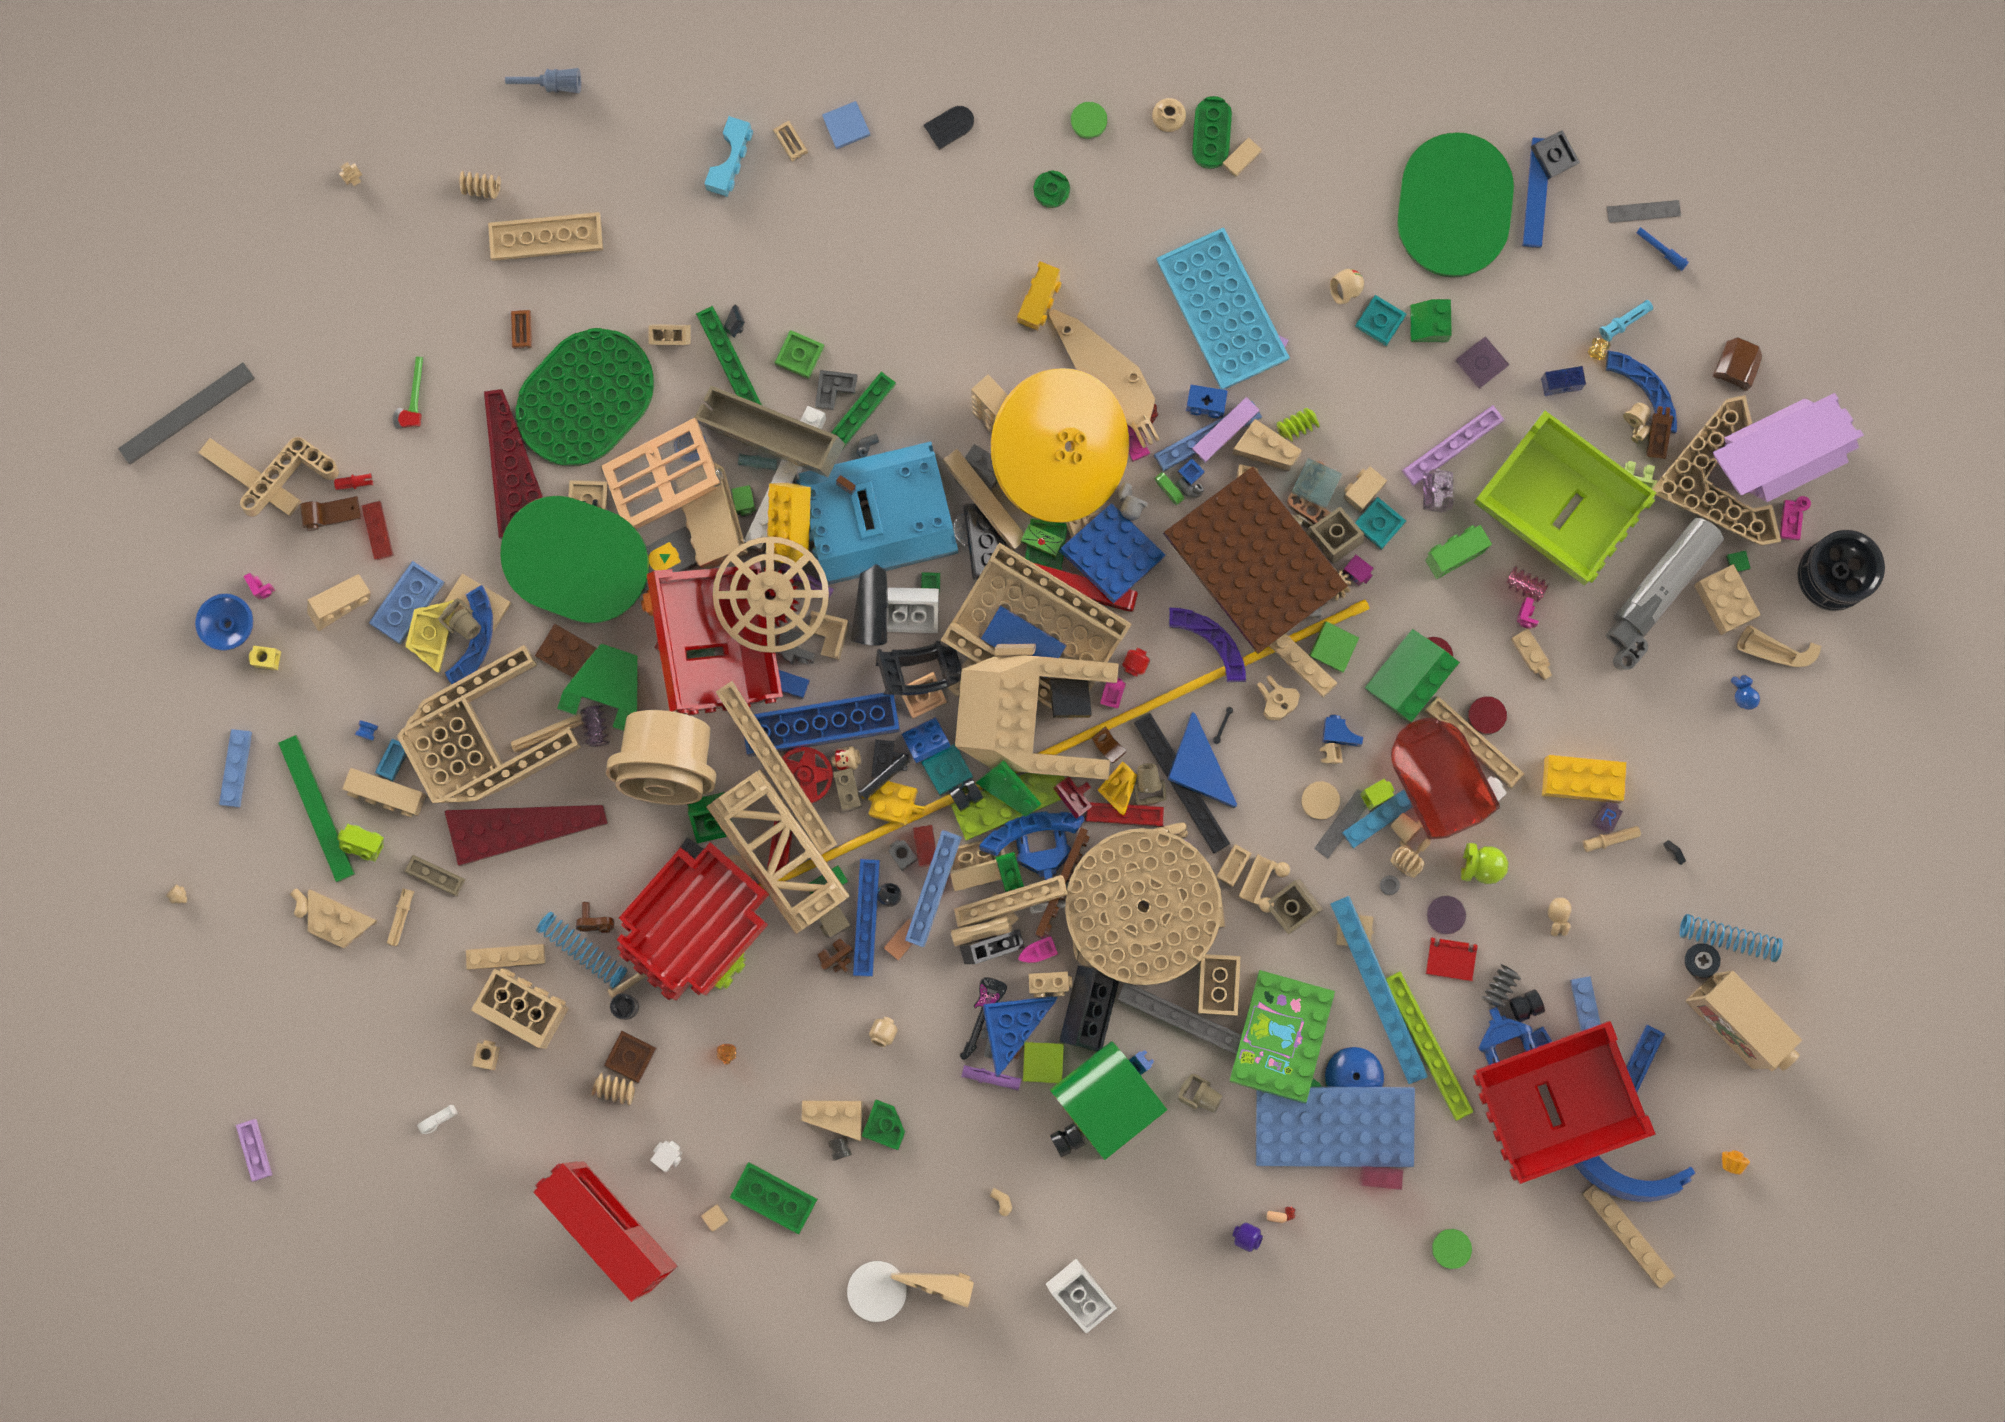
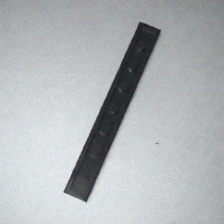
(1190, 799)

